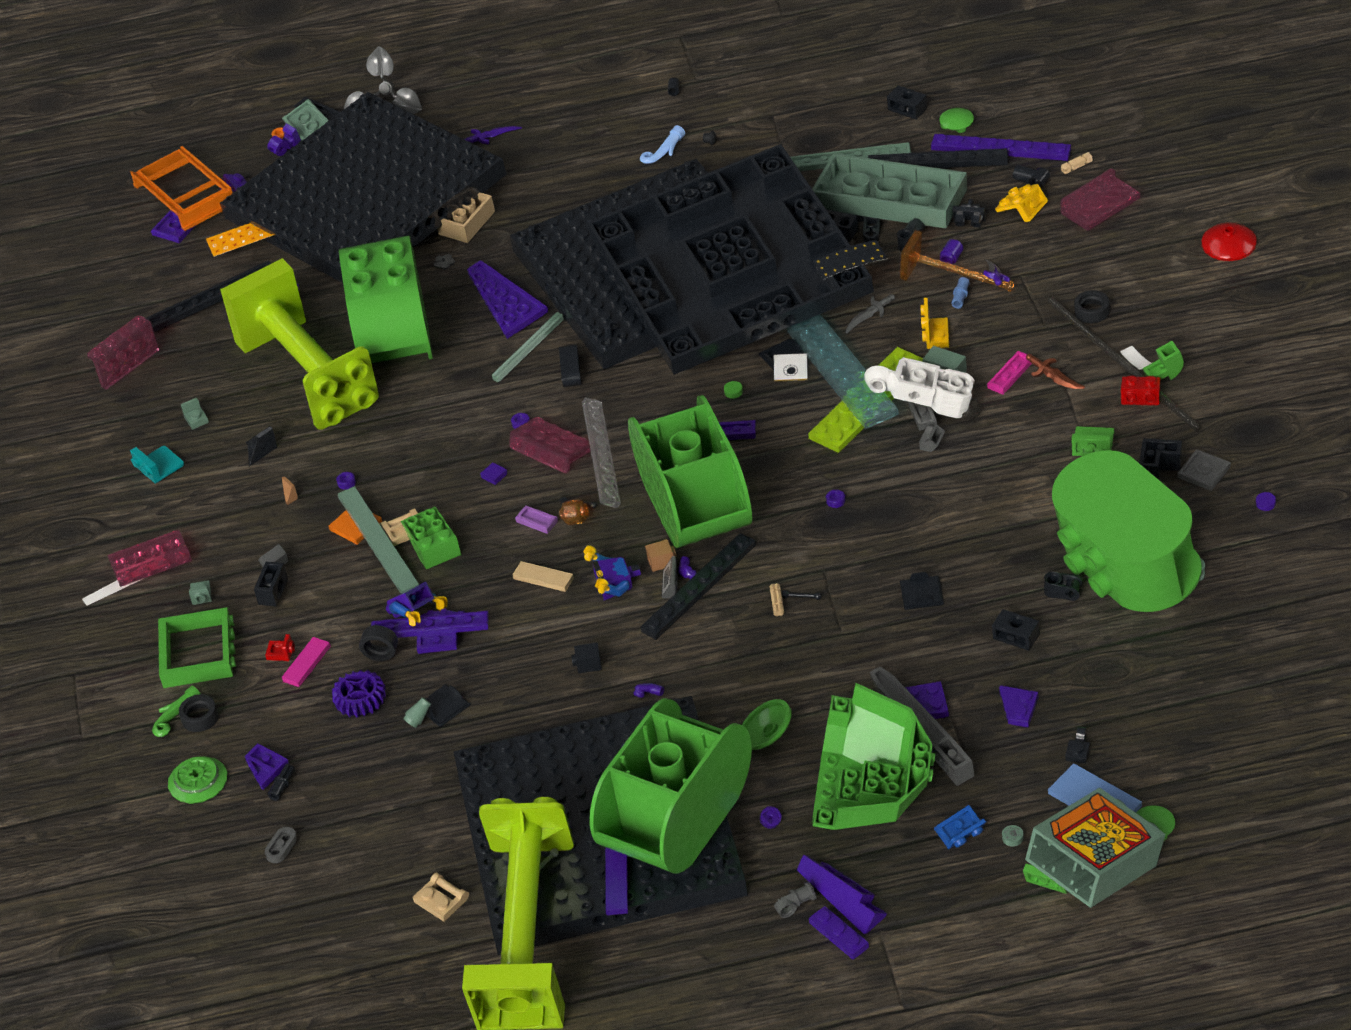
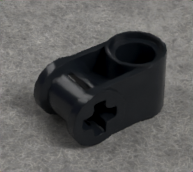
(1060, 585)

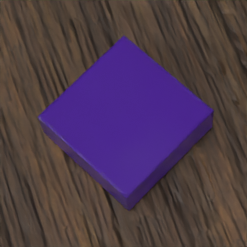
(493, 473)

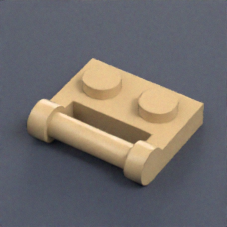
(395, 529)
(437, 902)

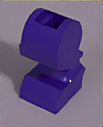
(280, 145)

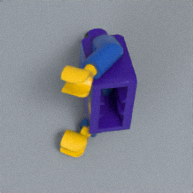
(611, 573)
(411, 599)

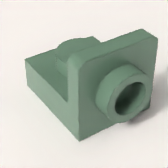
(194, 414)
(200, 592)

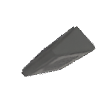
(670, 578)

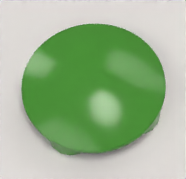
(956, 119)
(1160, 817)

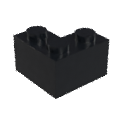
(1160, 455)

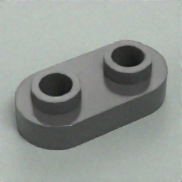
(279, 848)

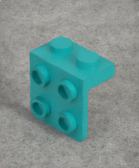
(156, 464)

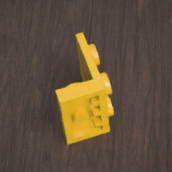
(1026, 199)
(935, 329)

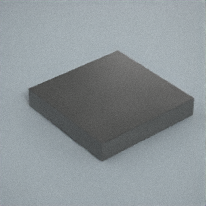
(1204, 470)

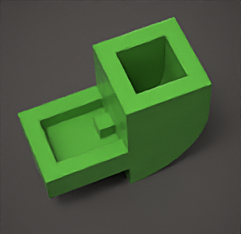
(1168, 364)

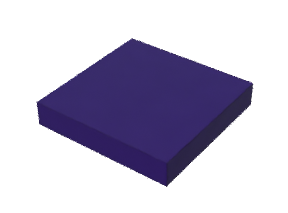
(170, 228)

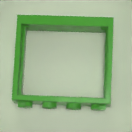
(199, 672)

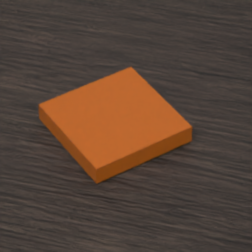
(346, 528)

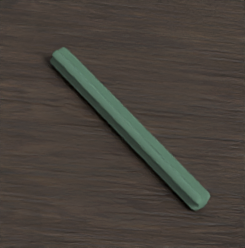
(527, 347)

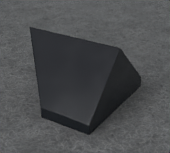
(261, 445)

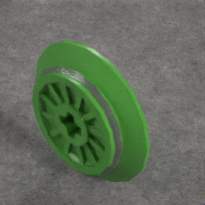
(197, 779)

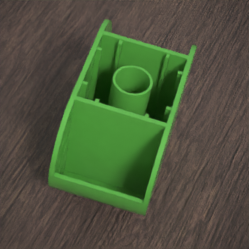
(385, 299)
(691, 474)
(1125, 532)
(669, 787)

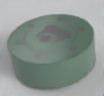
(1012, 835)

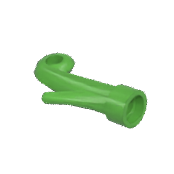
(161, 727)

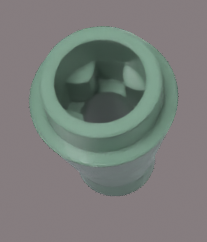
(417, 712)

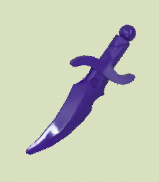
(486, 134)

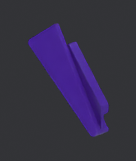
(843, 893)

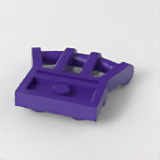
(437, 642)

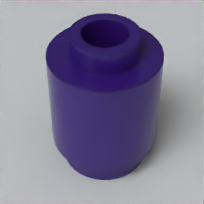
(951, 251)

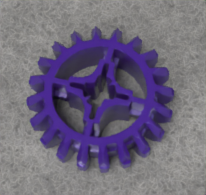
(359, 698)

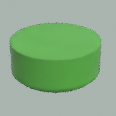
(733, 389)

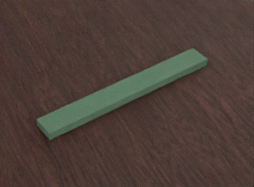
(820, 160)
(377, 539)

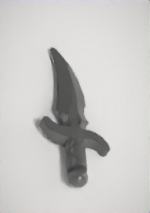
(876, 306)

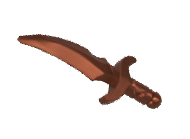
(1054, 373)

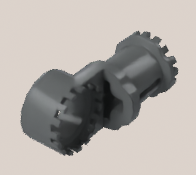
(794, 900)

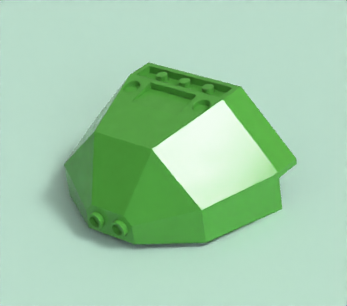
(870, 761)

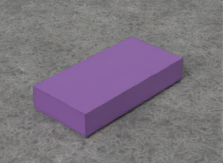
(536, 519)

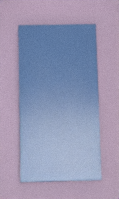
(1078, 783)

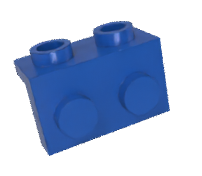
(959, 827)

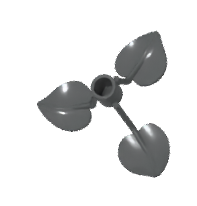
(382, 64)

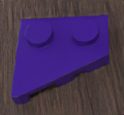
(1018, 705)
(264, 764)

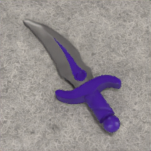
(994, 273)

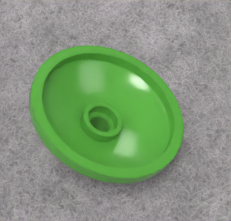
(768, 723)

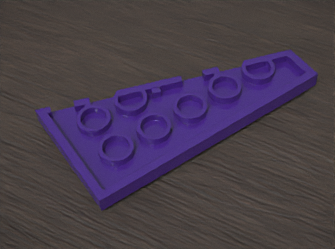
(506, 301)

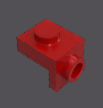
(280, 649)

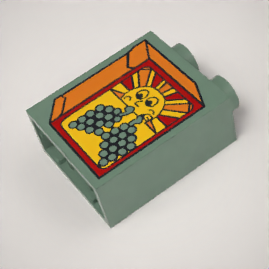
(1095, 847)

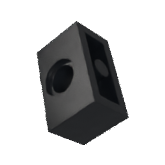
(907, 102)
(271, 584)
(1015, 629)

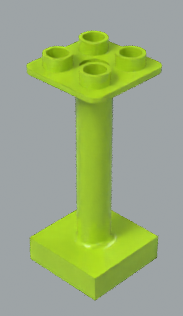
(270, 307)
(516, 990)

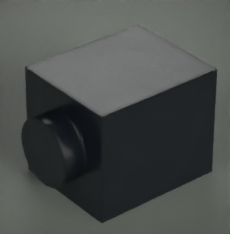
(587, 658)

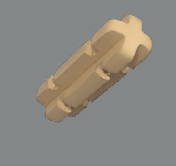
(1076, 163)
(776, 598)

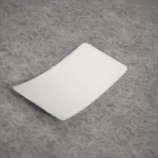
(1135, 358)

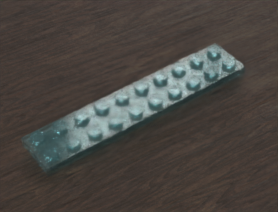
(842, 371)

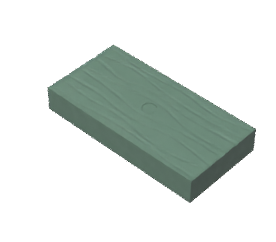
(890, 190)

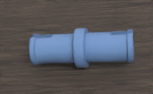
(960, 292)

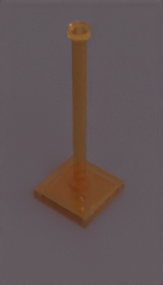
(911, 256)

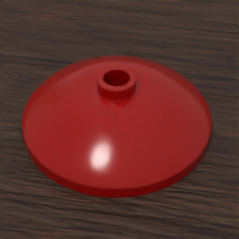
(1229, 241)

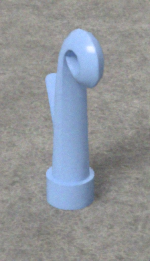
(669, 144)

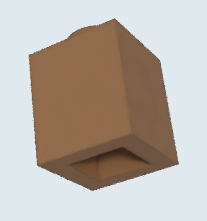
(659, 554)

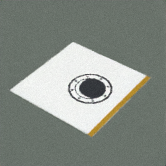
(790, 367)

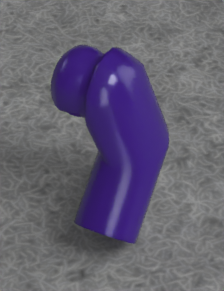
(684, 569)
(651, 688)

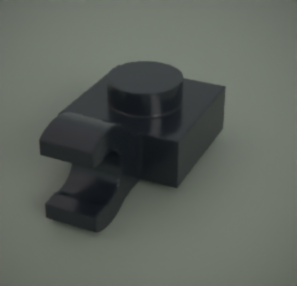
(1078, 749)

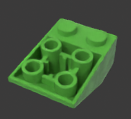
(431, 537)

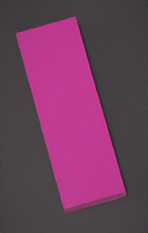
(1009, 373)
(306, 662)

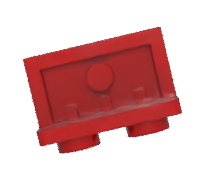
(1140, 390)

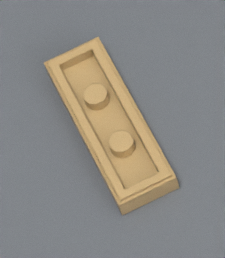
(543, 576)

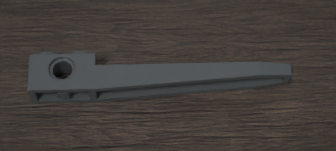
(947, 751)

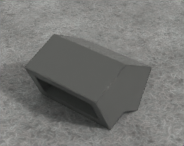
(931, 438)
(276, 554)

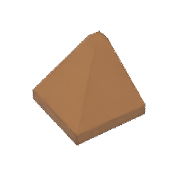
(289, 491)

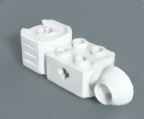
(924, 384)

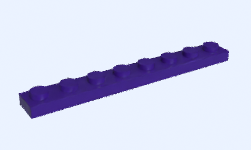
(1015, 148)

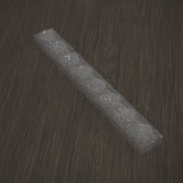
(601, 452)

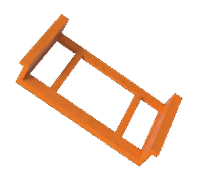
(195, 213)

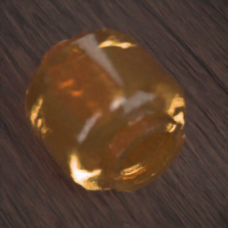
(574, 512)

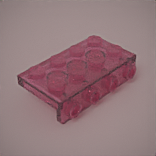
(1098, 200)
(123, 351)
(548, 444)
(149, 558)

